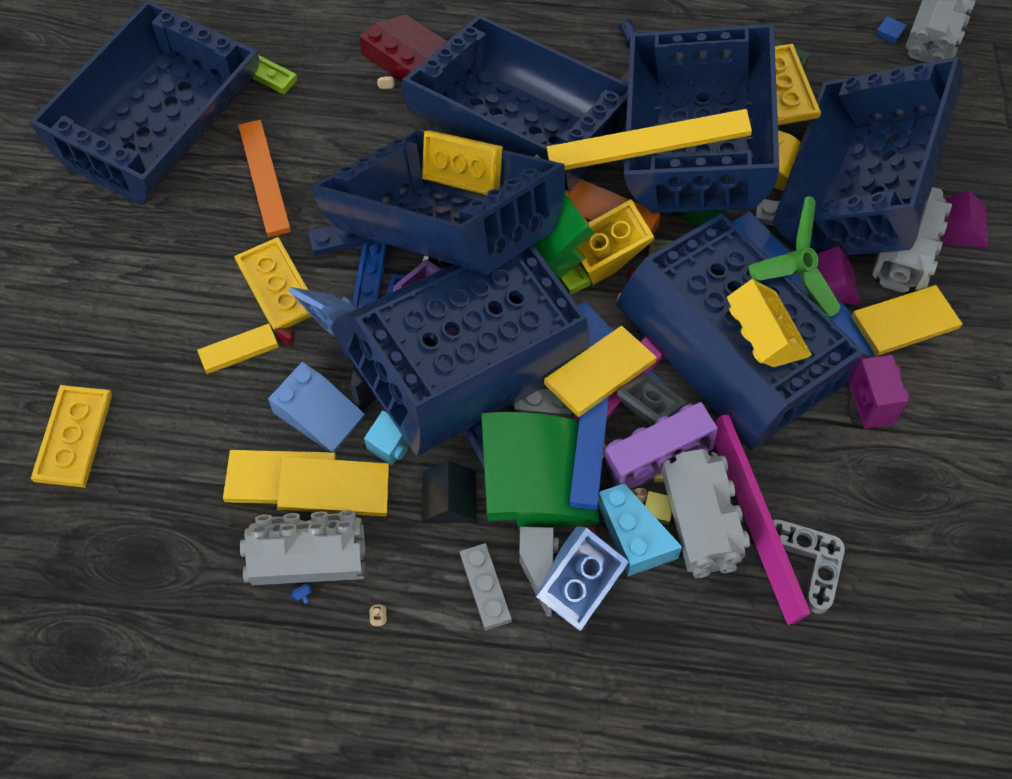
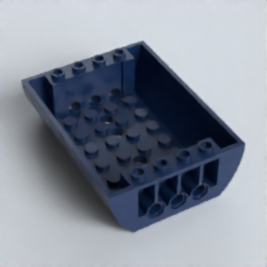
(522, 85)
(127, 94)
(844, 155)
(392, 204)
(690, 323)
(481, 369)

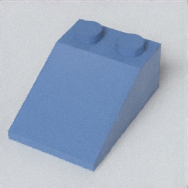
(322, 306)
(315, 408)
(580, 576)

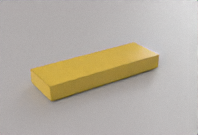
(237, 348)

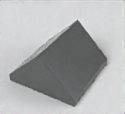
(650, 399)

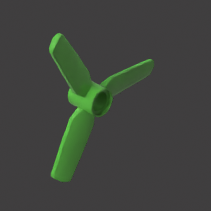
(801, 261)

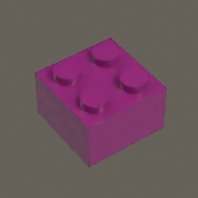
(878, 391)

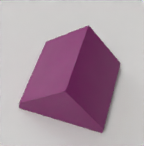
(966, 221)
(839, 275)

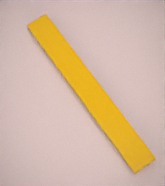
(651, 140)

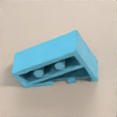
(386, 440)
(636, 530)

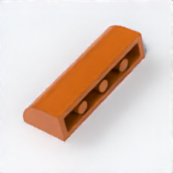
(596, 201)

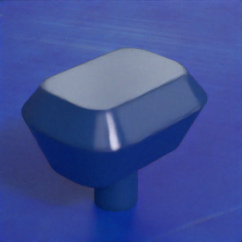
(302, 592)

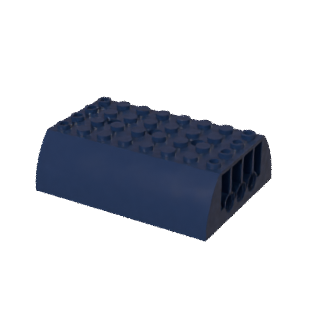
(666, 80)

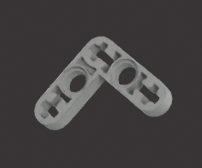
(822, 560)

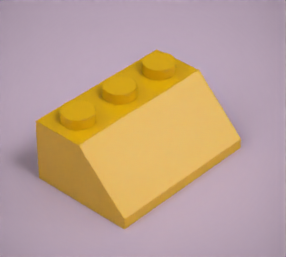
(767, 325)

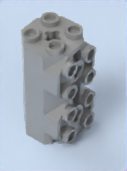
(938, 29)
(913, 267)
(703, 512)
(301, 551)

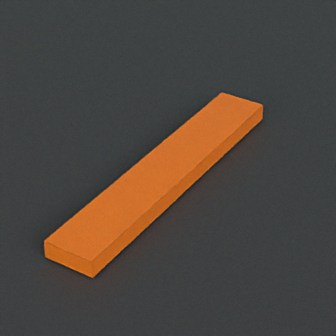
(264, 179)

